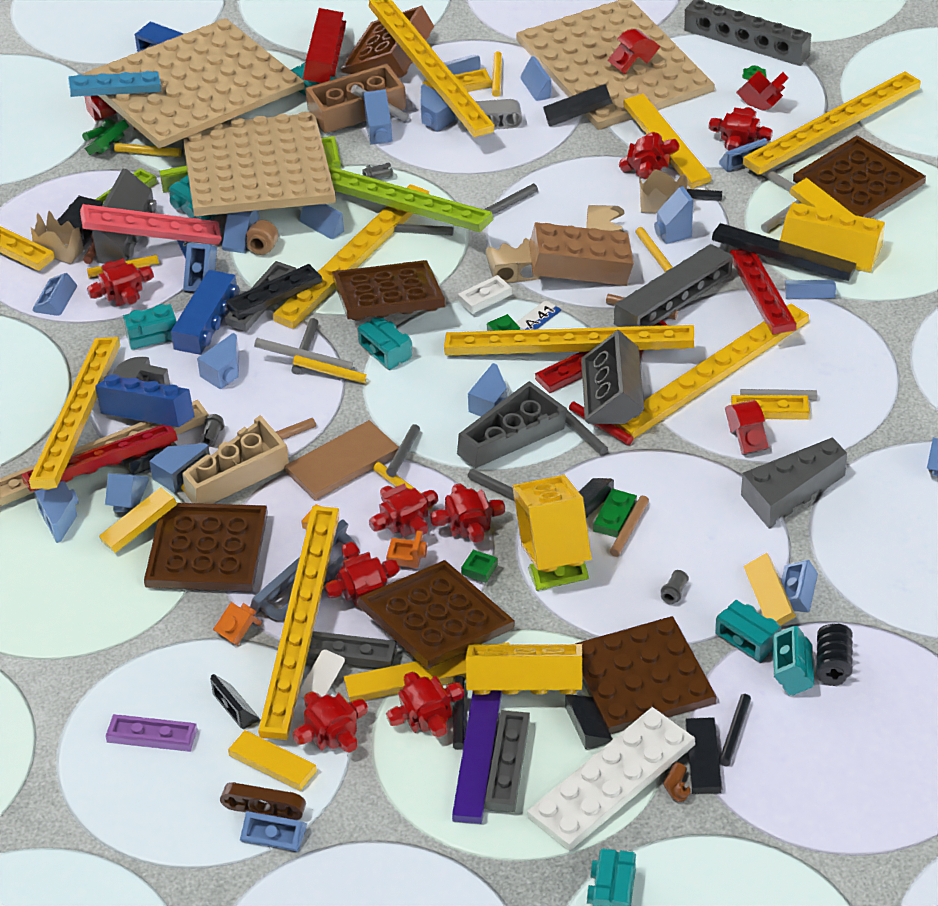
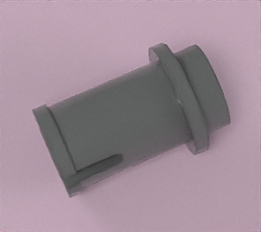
(378, 172)
(213, 425)
(672, 590)

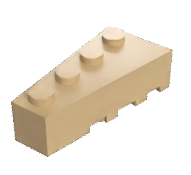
(237, 464)

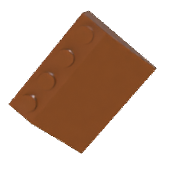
(380, 48)

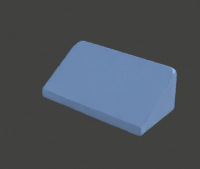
(464, 64)
(536, 80)
(734, 158)
(323, 219)
(810, 289)
(55, 295)
(799, 584)
(273, 831)

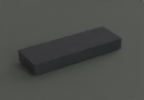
(577, 105)
(704, 756)

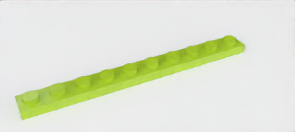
(410, 200)

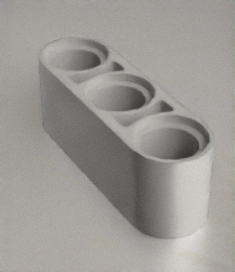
(502, 112)

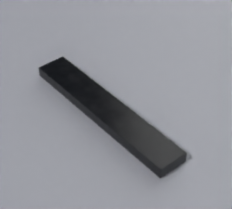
(784, 251)

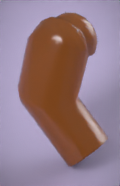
(674, 785)

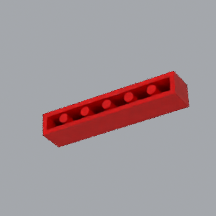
(324, 46)

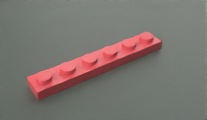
(150, 224)

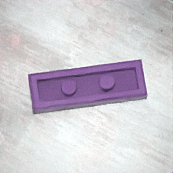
(151, 732)

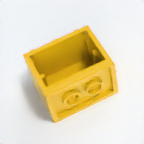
(552, 523)

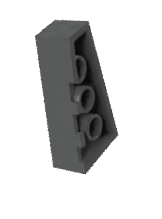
(511, 425)
(792, 479)

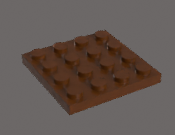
(862, 177)
(388, 290)
(207, 547)
(436, 613)
(643, 670)

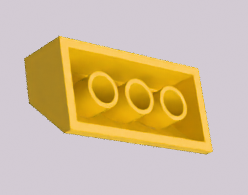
(835, 234)
(524, 668)

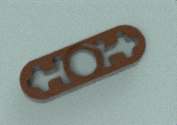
(247, 798)

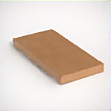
(341, 460)

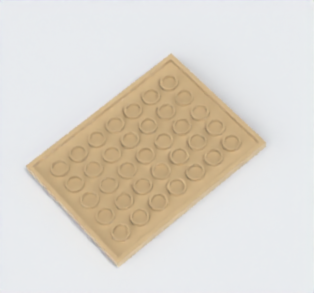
(577, 52)
(203, 81)
(258, 165)

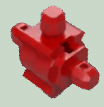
(740, 128)
(648, 154)
(120, 282)
(403, 510)
(467, 513)
(360, 574)
(425, 704)
(330, 721)

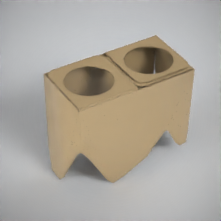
(658, 190)
(600, 216)
(57, 236)
(506, 261)

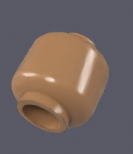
(261, 237)

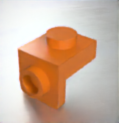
(407, 552)
(236, 622)

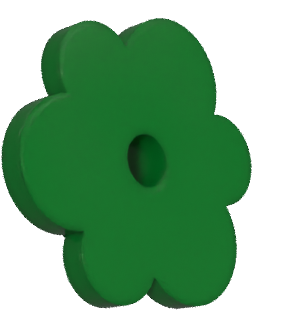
(749, 72)

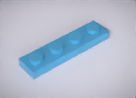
(114, 83)

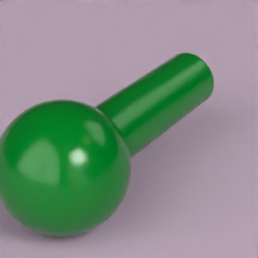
(94, 133)

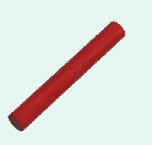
(608, 428)

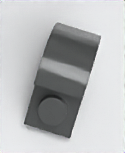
(140, 368)

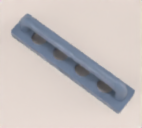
(283, 580)

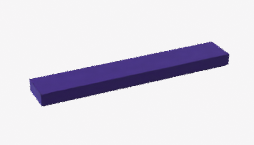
(477, 758)

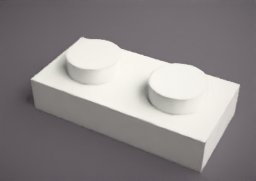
(484, 294)

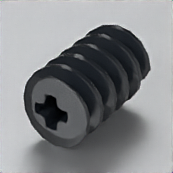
(834, 654)

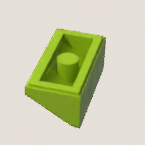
(561, 576)

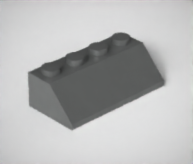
(126, 194)
(612, 381)

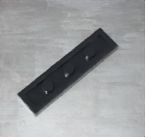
(273, 291)

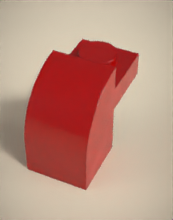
(633, 45)
(762, 93)
(98, 107)
(747, 421)

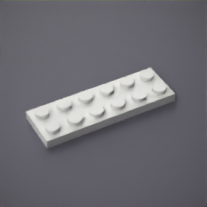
(610, 778)

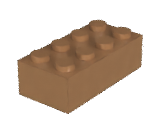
(339, 108)
(580, 253)

